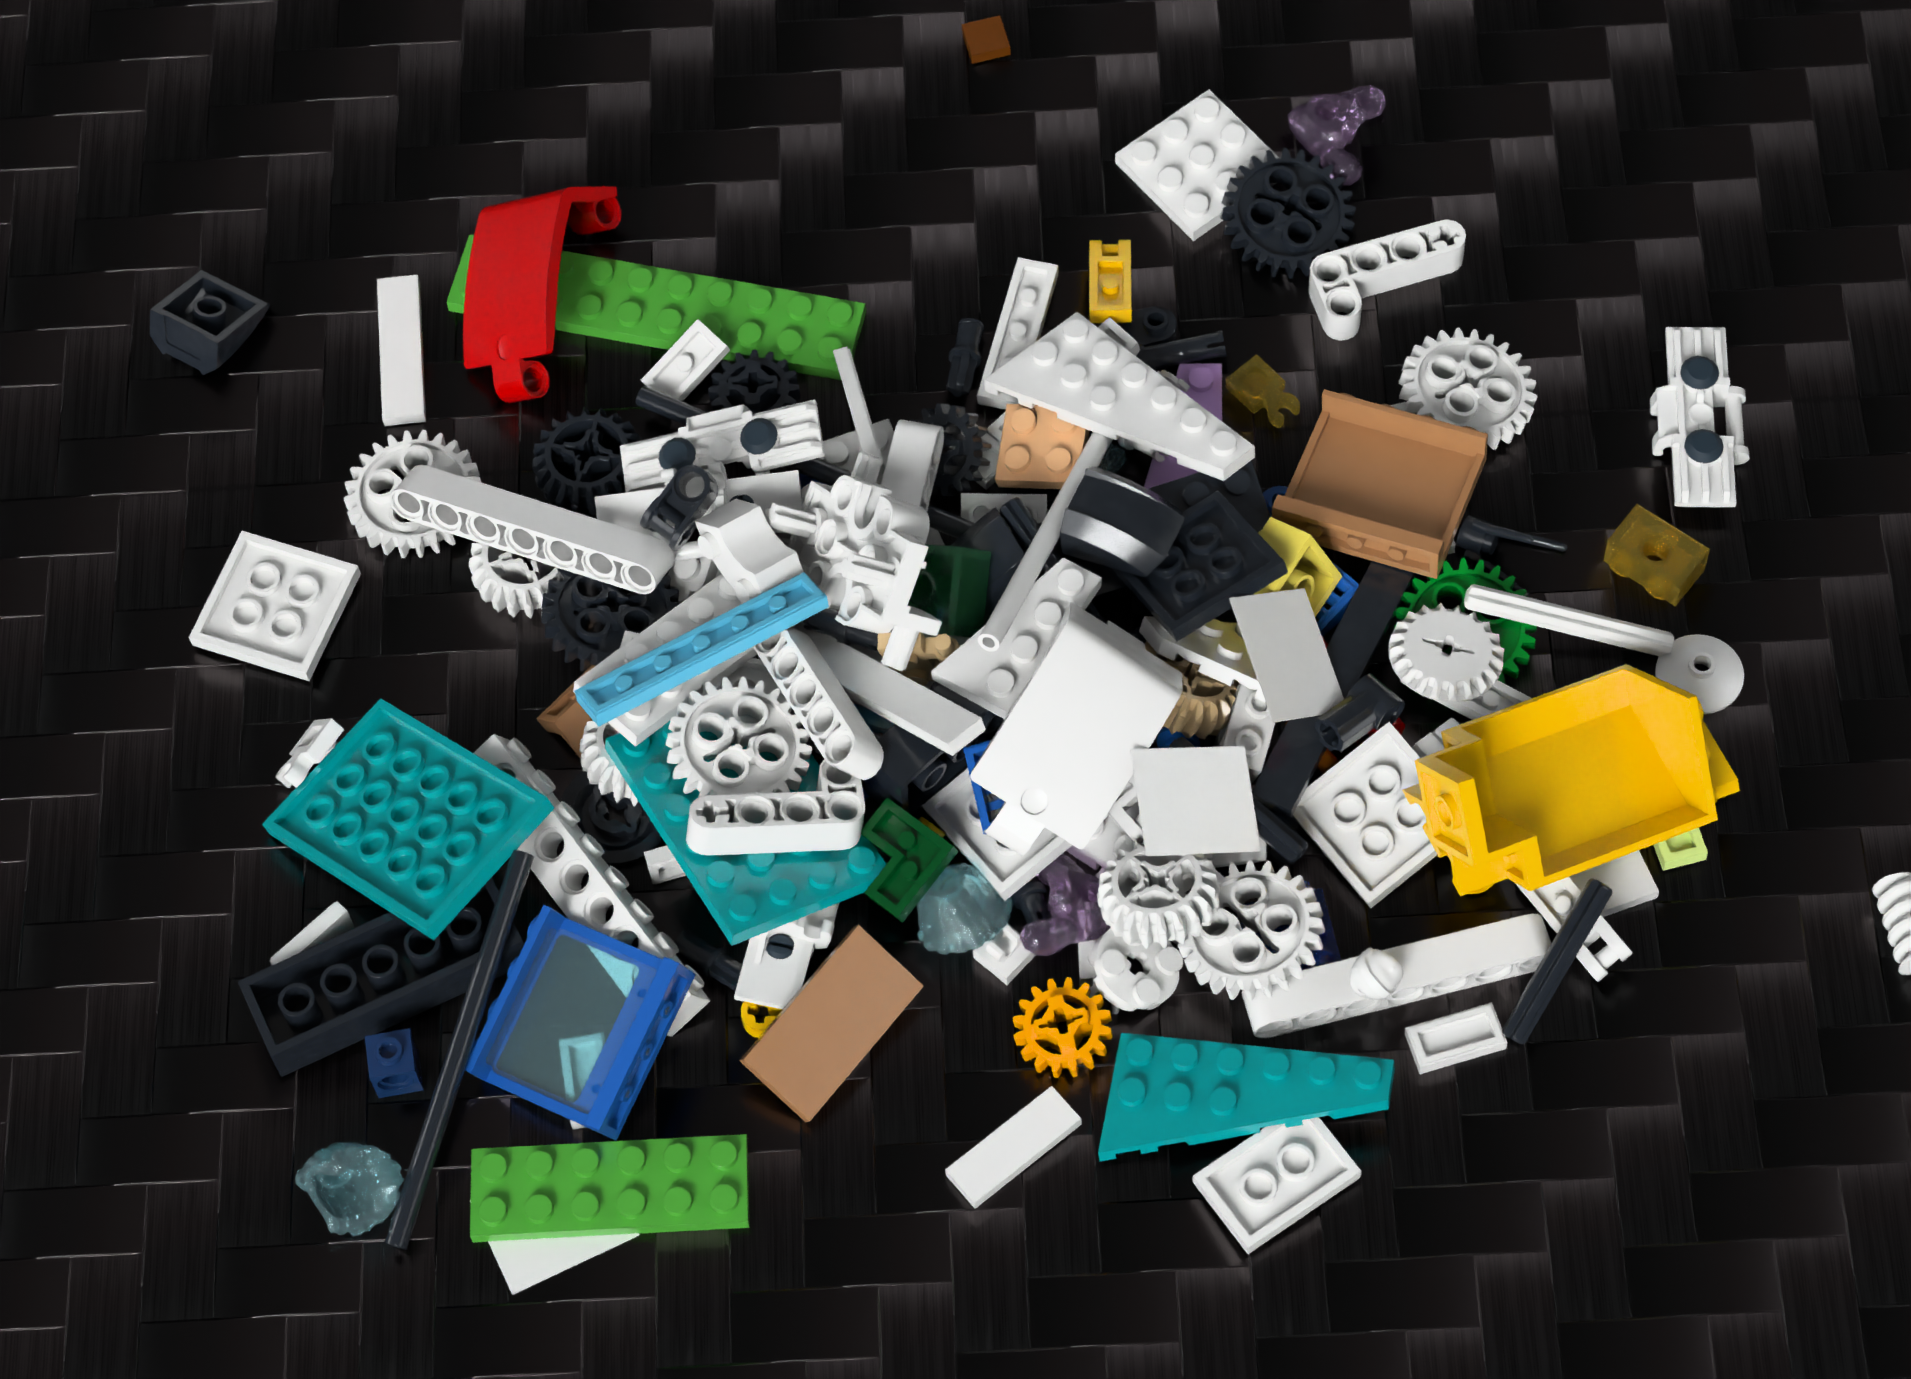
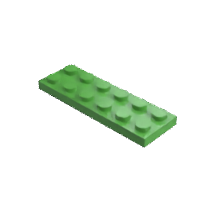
(609, 1188)

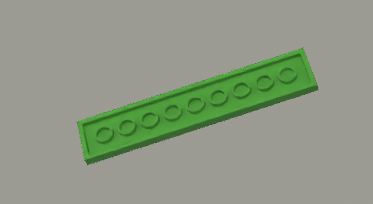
(661, 304)

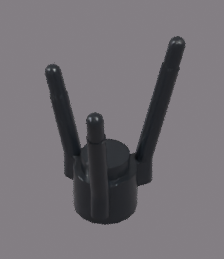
(1482, 537)

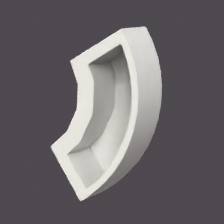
(746, 549)

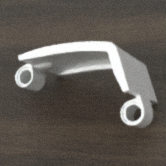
(1072, 732)

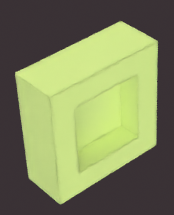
(1681, 850)

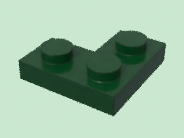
(915, 861)

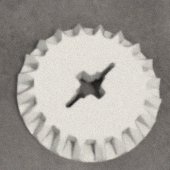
(1418, 661)

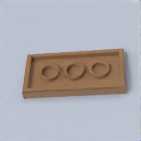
(831, 1023)

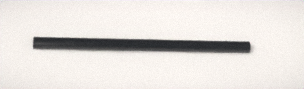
(815, 468)
(459, 1050)

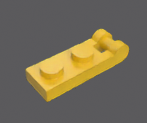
(1110, 281)

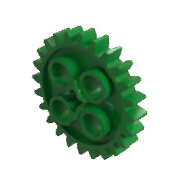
(1454, 584)

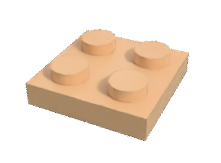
(1037, 448)

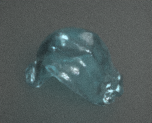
(961, 911)
(351, 1185)

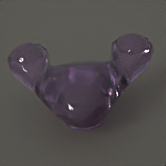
(1331, 122)
(1073, 909)

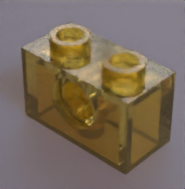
(1647, 535)

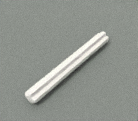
(1568, 620)

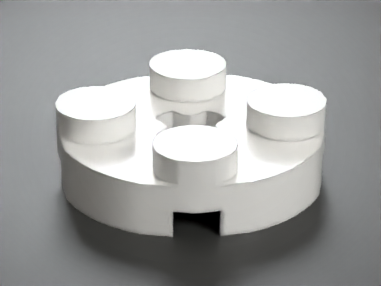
(1140, 990)

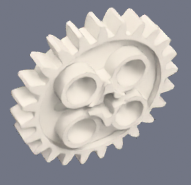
(1469, 385)
(373, 511)
(719, 713)
(1279, 903)

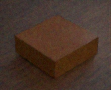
(986, 39)

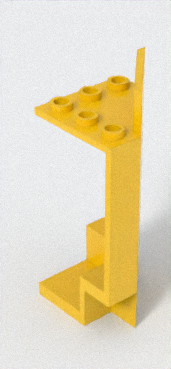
(1570, 780)

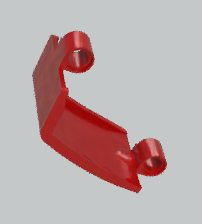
(516, 282)

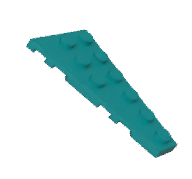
(1218, 1091)

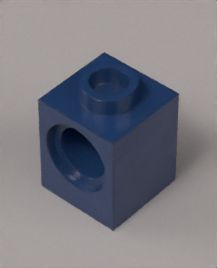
(394, 1063)

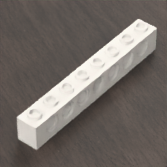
(581, 855)

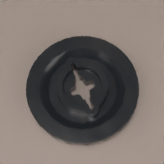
(618, 841)

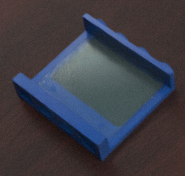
(579, 1022)

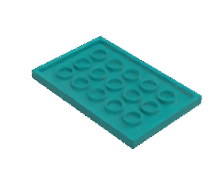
(408, 818)
(741, 890)

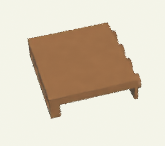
(1383, 483)

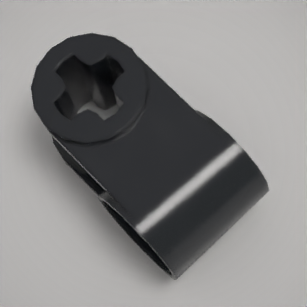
(678, 508)

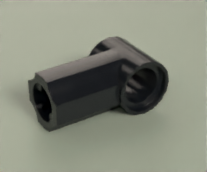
(1365, 708)

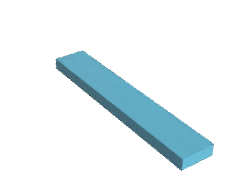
(701, 649)

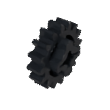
(755, 383)
(962, 463)

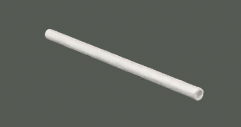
(1040, 547)

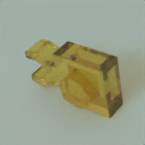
(1259, 387)

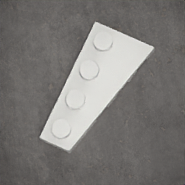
(1001, 675)

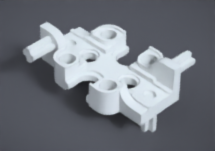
(862, 564)

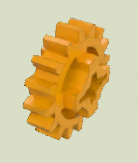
(1046, 1032)

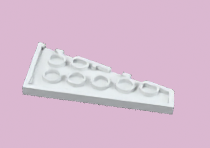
(1116, 394)

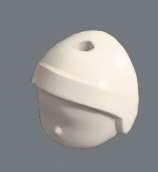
(1375, 974)

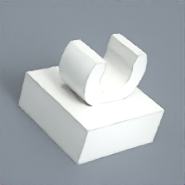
(1004, 955)

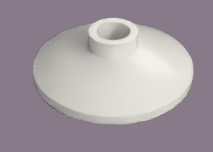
(1714, 687)

